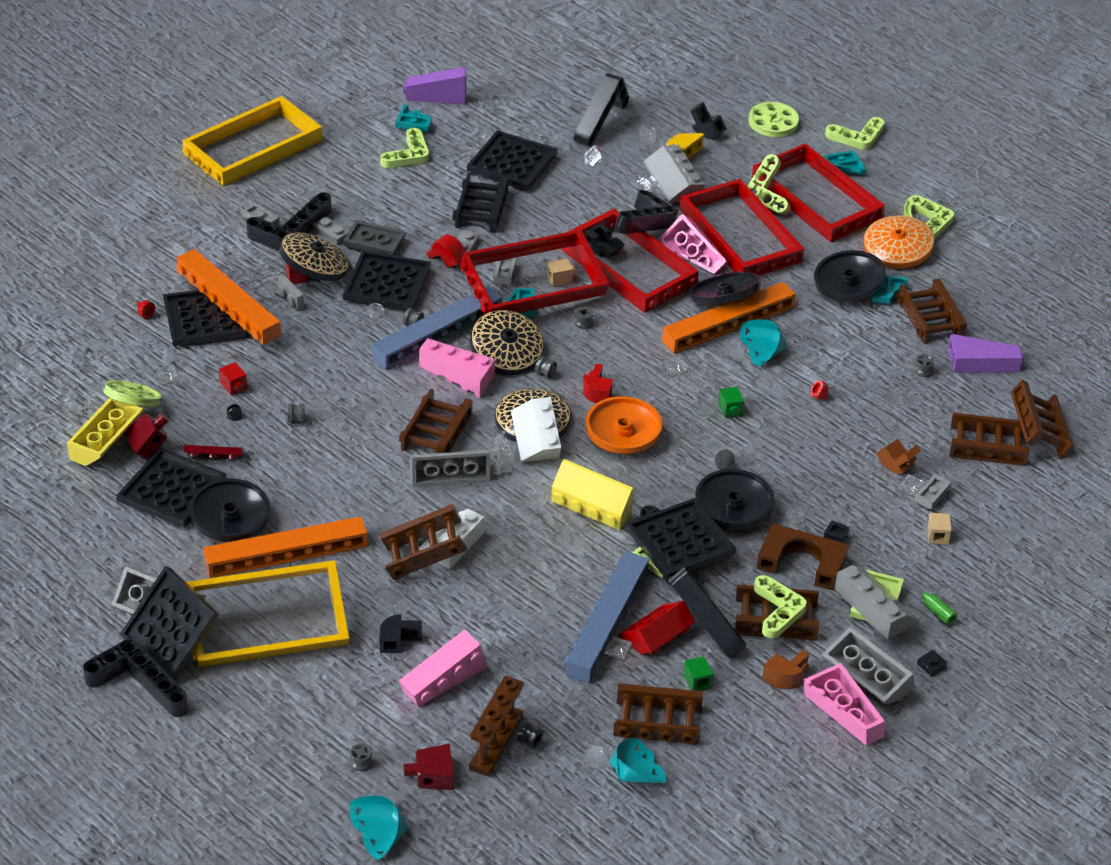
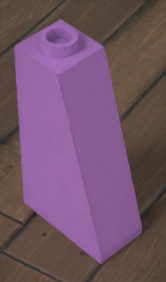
(441, 86)
(982, 355)

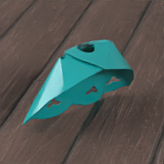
(765, 340)
(630, 765)
(382, 823)

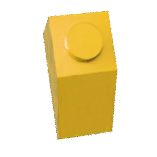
(689, 143)

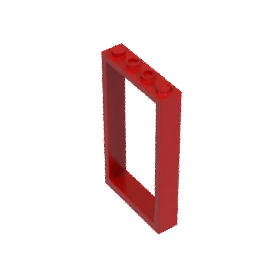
(872, 210)
(529, 247)
(790, 256)
(642, 301)

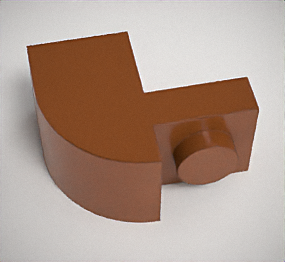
(897, 458)
(785, 673)

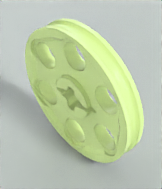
(777, 117)
(132, 393)

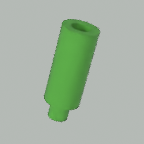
(939, 608)

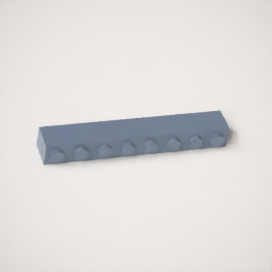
(435, 327)
(607, 617)

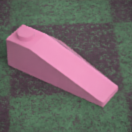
(692, 244)

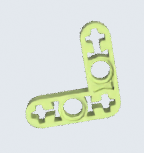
(859, 140)
(414, 155)
(762, 191)
(790, 605)

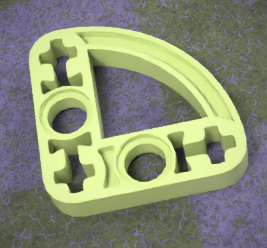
(921, 205)

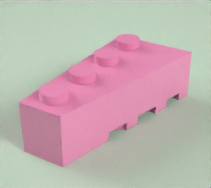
(458, 365)
(444, 669)
(846, 703)

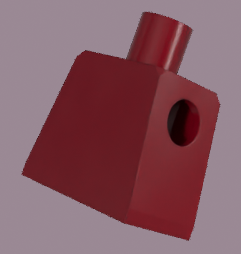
(147, 434)
(432, 768)

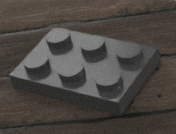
(374, 238)

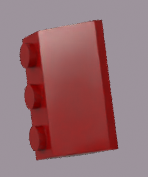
(658, 627)

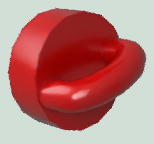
(146, 309)
(819, 390)

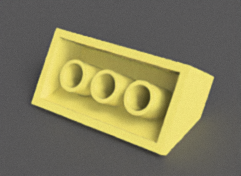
(101, 431)
(592, 494)

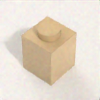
(560, 272)
(939, 528)

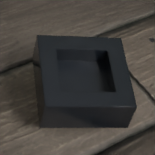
(836, 531)
(932, 663)

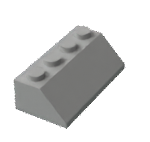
(673, 172)
(450, 468)
(133, 588)
(874, 602)
(870, 667)

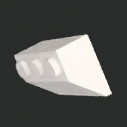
(536, 430)
(469, 530)

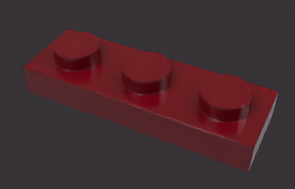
(214, 451)

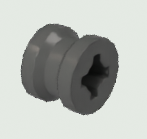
(412, 317)
(584, 317)
(924, 365)
(546, 367)
(296, 413)
(357, 753)

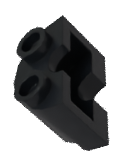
(602, 241)

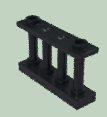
(495, 209)

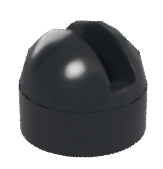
(234, 412)

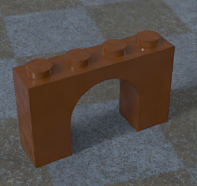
(784, 540)

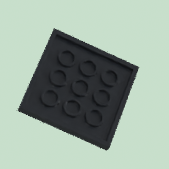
(513, 158)
(387, 280)
(197, 319)
(167, 486)
(680, 538)
(170, 622)

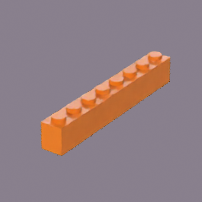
(228, 296)
(728, 317)
(285, 547)

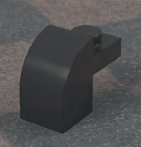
(704, 123)
(395, 630)

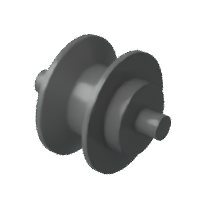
(724, 459)

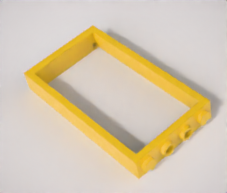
(309, 136)
(282, 648)

